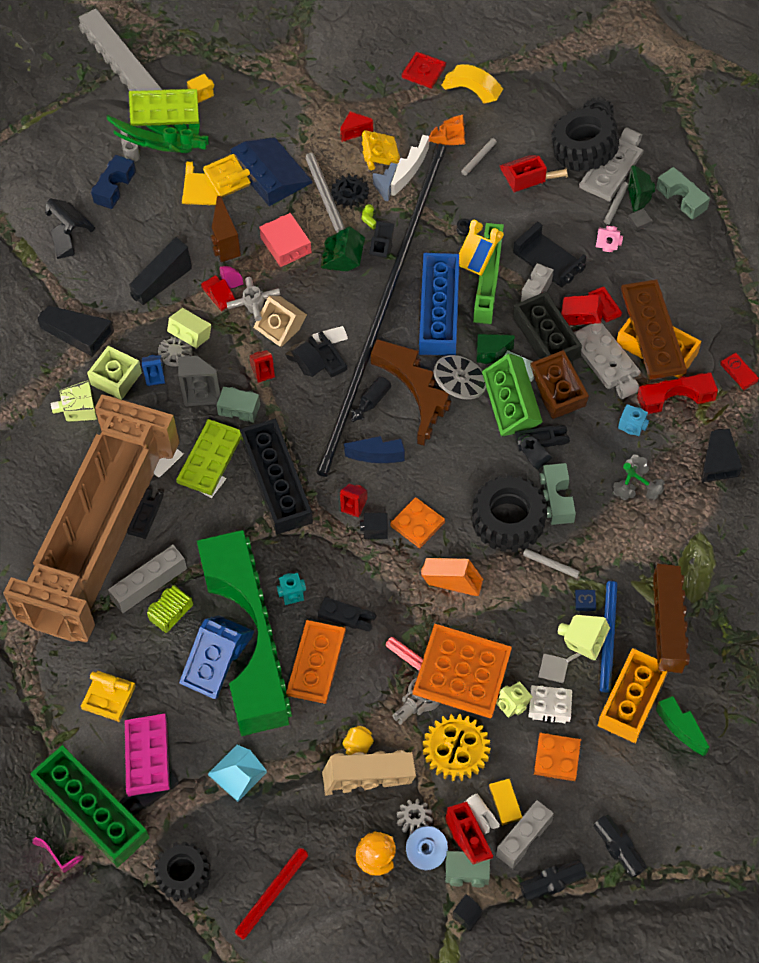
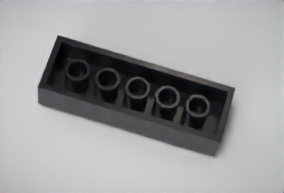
(276, 476)

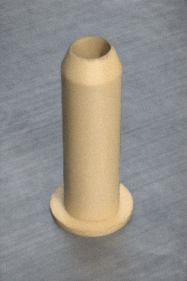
(555, 174)

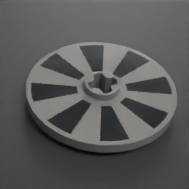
(459, 377)

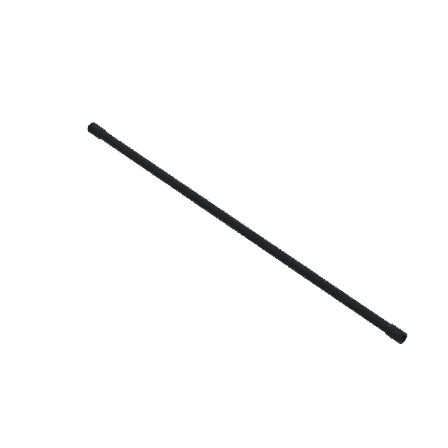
(326, 460)

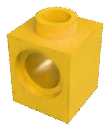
(203, 85)

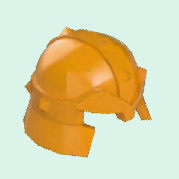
(376, 853)

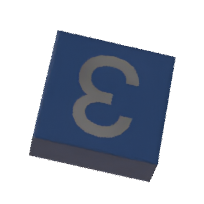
(585, 600)

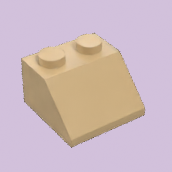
(279, 320)

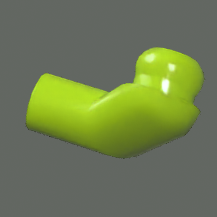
(367, 216)

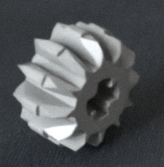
(414, 810)

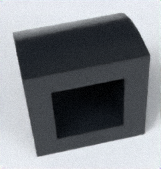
(467, 912)

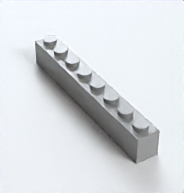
(116, 52)

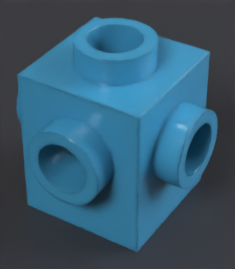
(633, 420)

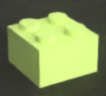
(114, 372)

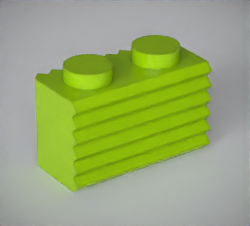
(169, 608)

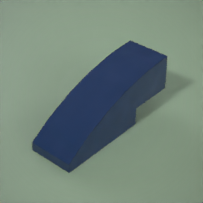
(375, 450)

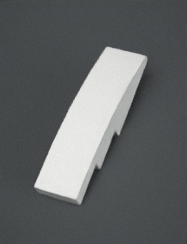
(408, 167)

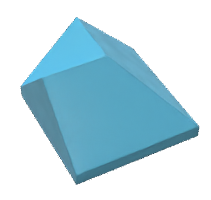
(238, 772)

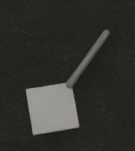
(554, 667)

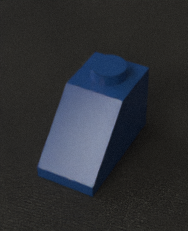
(153, 370)

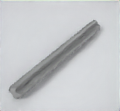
(325, 192)

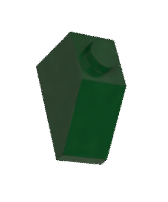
(493, 347)

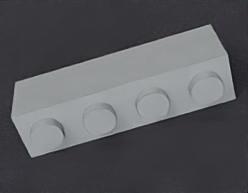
(147, 579)

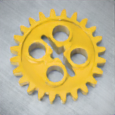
(473, 753)

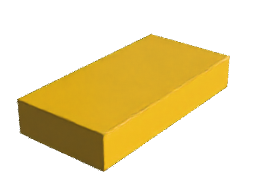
(505, 802)

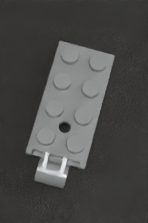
(608, 178)
(601, 351)

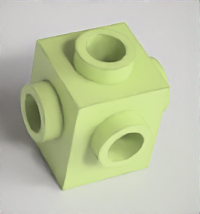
(513, 699)

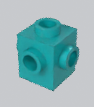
(291, 588)

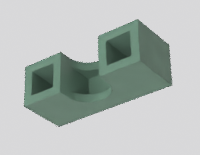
(675, 183)
(559, 508)

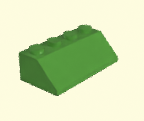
(511, 395)

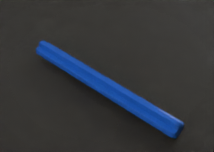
(608, 645)

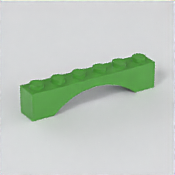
(488, 281)

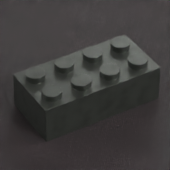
(546, 327)

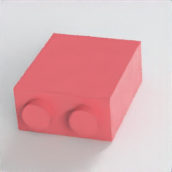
(285, 239)

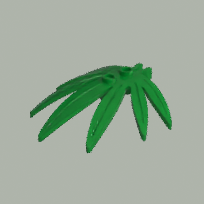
(164, 137)

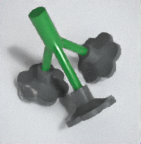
(636, 468)

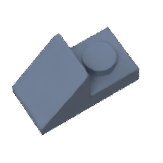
(383, 182)

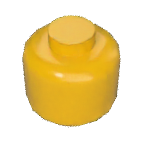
(358, 740)

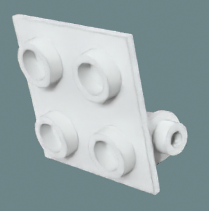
(550, 702)

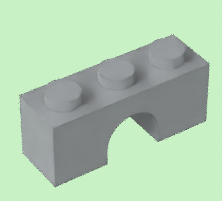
(527, 829)

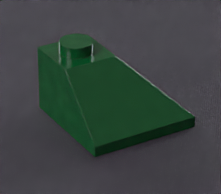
(639, 188)

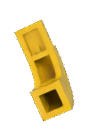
(475, 79)

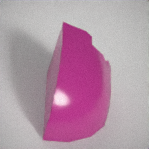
(231, 276)

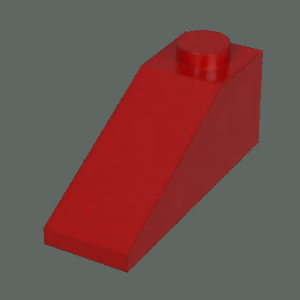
(467, 833)

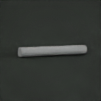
(479, 156)
(616, 202)
(551, 563)

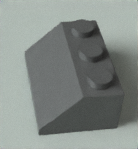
(198, 381)

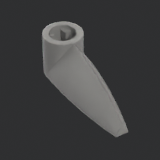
(130, 150)

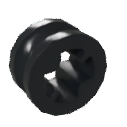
(460, 230)

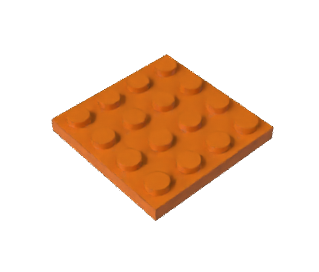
(462, 671)

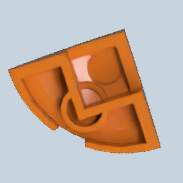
(450, 132)

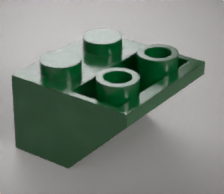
(343, 250)

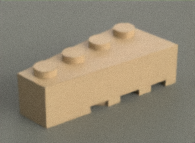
(368, 770)

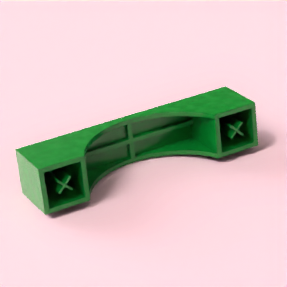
(260, 689)

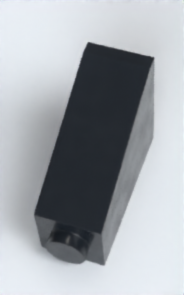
(721, 457)

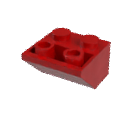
(524, 172)

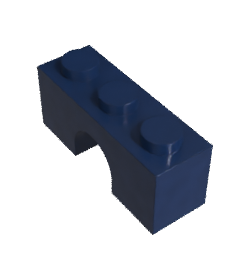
(117, 170)

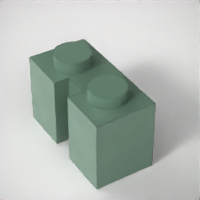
(239, 404)
(460, 870)

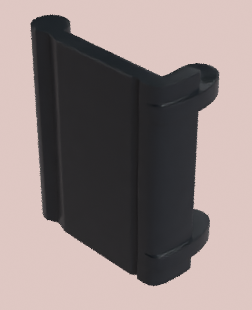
(67, 215)

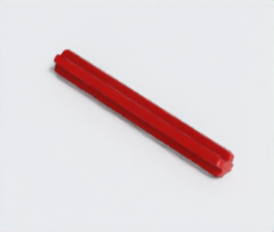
(271, 893)

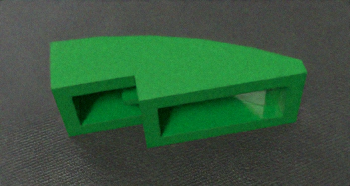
(682, 725)

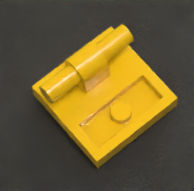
(379, 149)
(227, 175)
(107, 695)

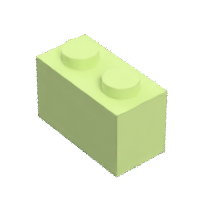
(189, 328)

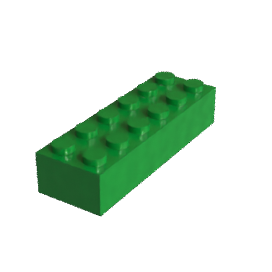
(90, 806)

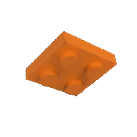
(417, 522)
(557, 757)

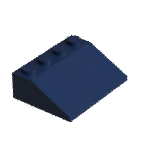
(271, 169)

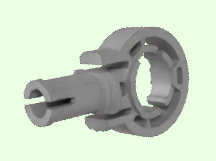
(413, 705)

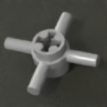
(253, 299)

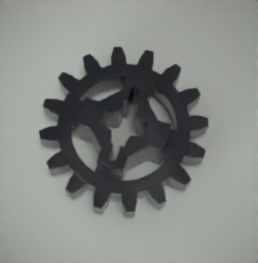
(350, 191)

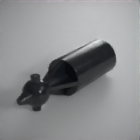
(371, 397)

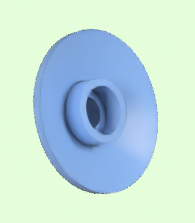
(435, 852)

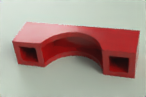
(699, 388)

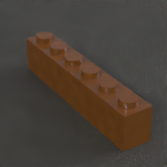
(669, 618)

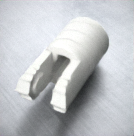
(482, 814)

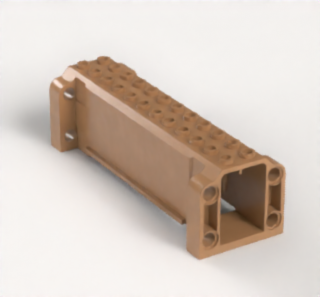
(93, 520)

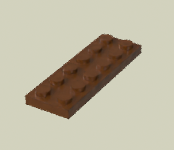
(653, 329)

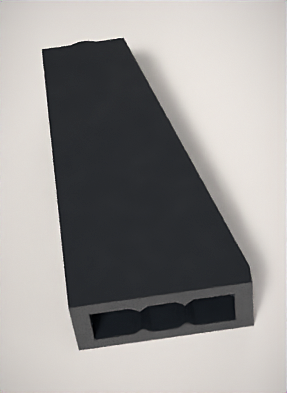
(161, 272)
(75, 328)

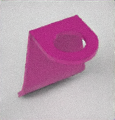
(39, 842)

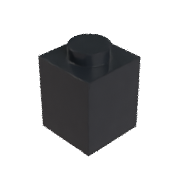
(374, 525)

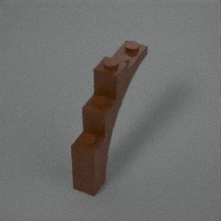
(405, 365)

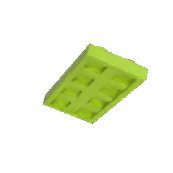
(163, 107)
(209, 457)

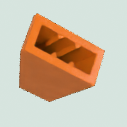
(453, 575)

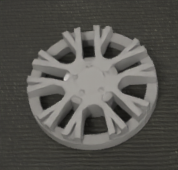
(173, 350)

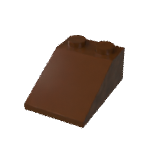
(224, 236)
(559, 384)

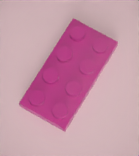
(146, 755)

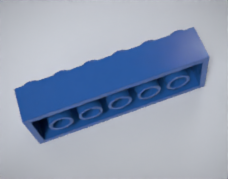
(439, 304)

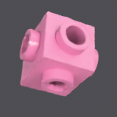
(609, 231)

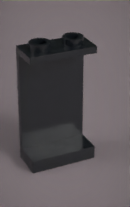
(537, 248)

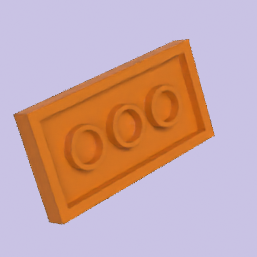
(316, 662)

